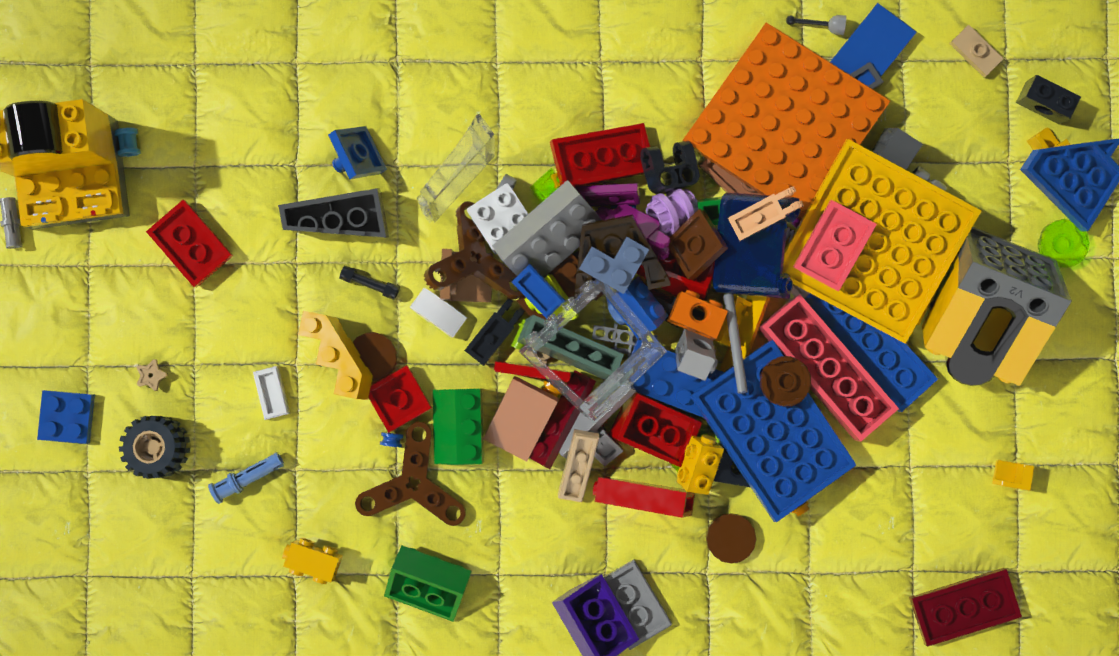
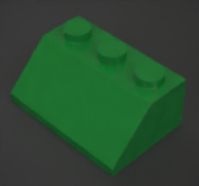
(458, 426)
(427, 583)

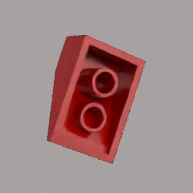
(654, 428)

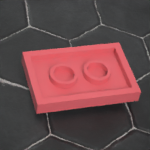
(834, 245)

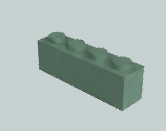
(575, 349)

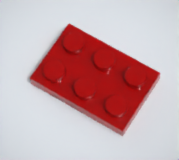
(189, 243)

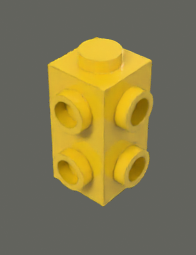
(700, 464)
(318, 562)

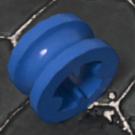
(391, 439)

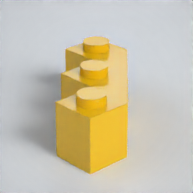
(339, 353)

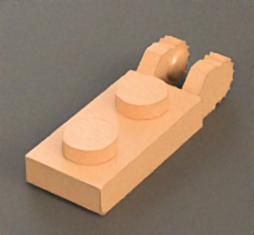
(762, 214)

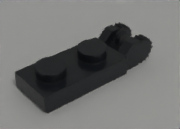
(493, 334)

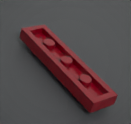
(561, 421)

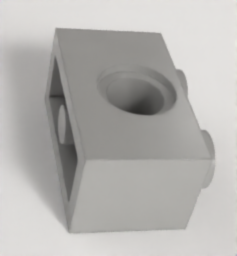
(695, 355)

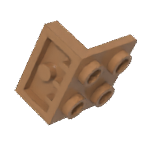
(468, 289)

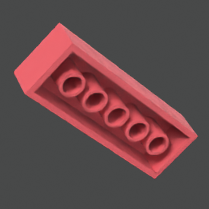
(835, 373)

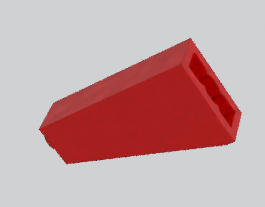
(644, 496)

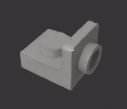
(607, 447)

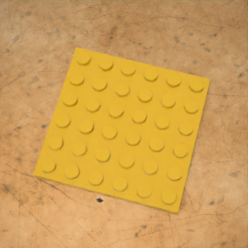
(908, 250)

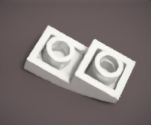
(438, 312)

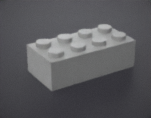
(547, 232)

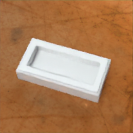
(271, 392)

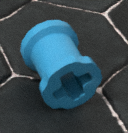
(127, 142)

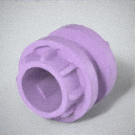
(672, 209)

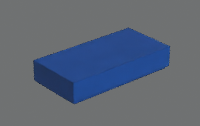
(538, 291)

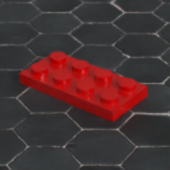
(600, 155)

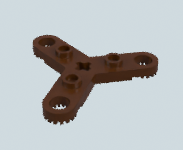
(460, 266)
(428, 494)

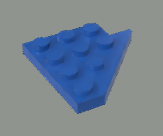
(1076, 178)

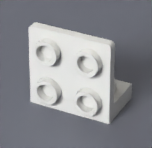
(497, 214)

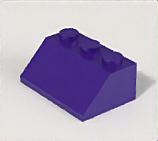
(595, 619)

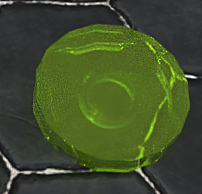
(1063, 243)

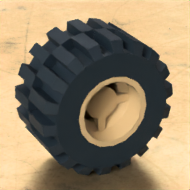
(154, 447)

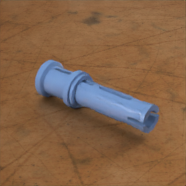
(235, 482)

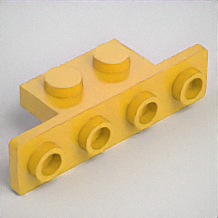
(749, 317)

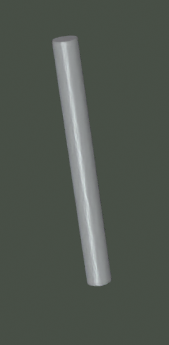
(735, 344)

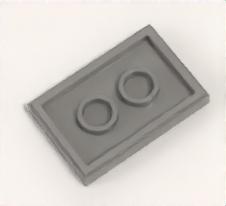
(637, 601)

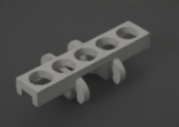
(630, 342)

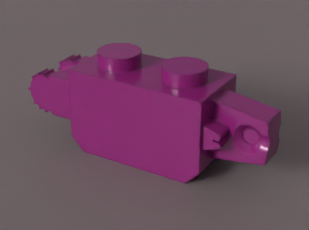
(648, 225)

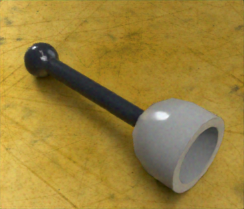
(835, 24)

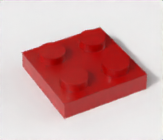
(398, 399)

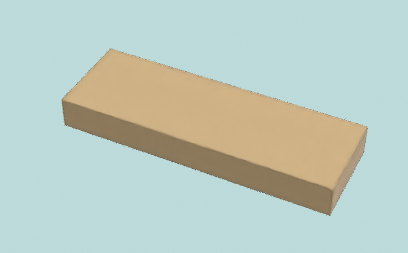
(578, 465)

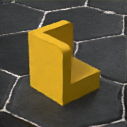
(1045, 139)
(1013, 475)

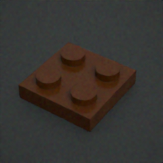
(696, 244)

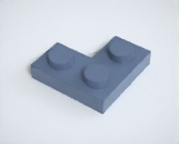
(617, 271)

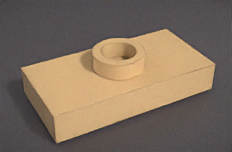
(976, 51)

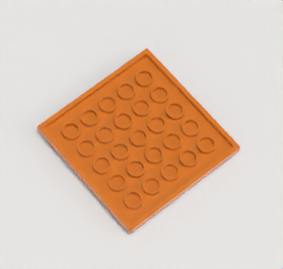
(784, 117)

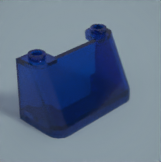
(757, 261)

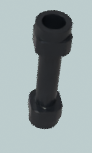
(350, 275)

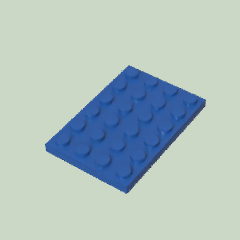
(778, 449)

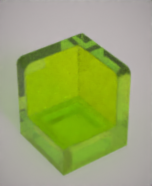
(544, 186)

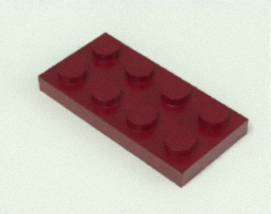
(965, 607)

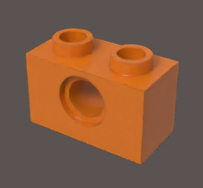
(682, 315)

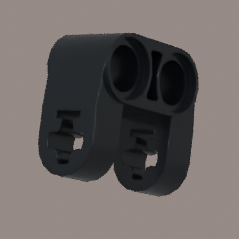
(685, 164)

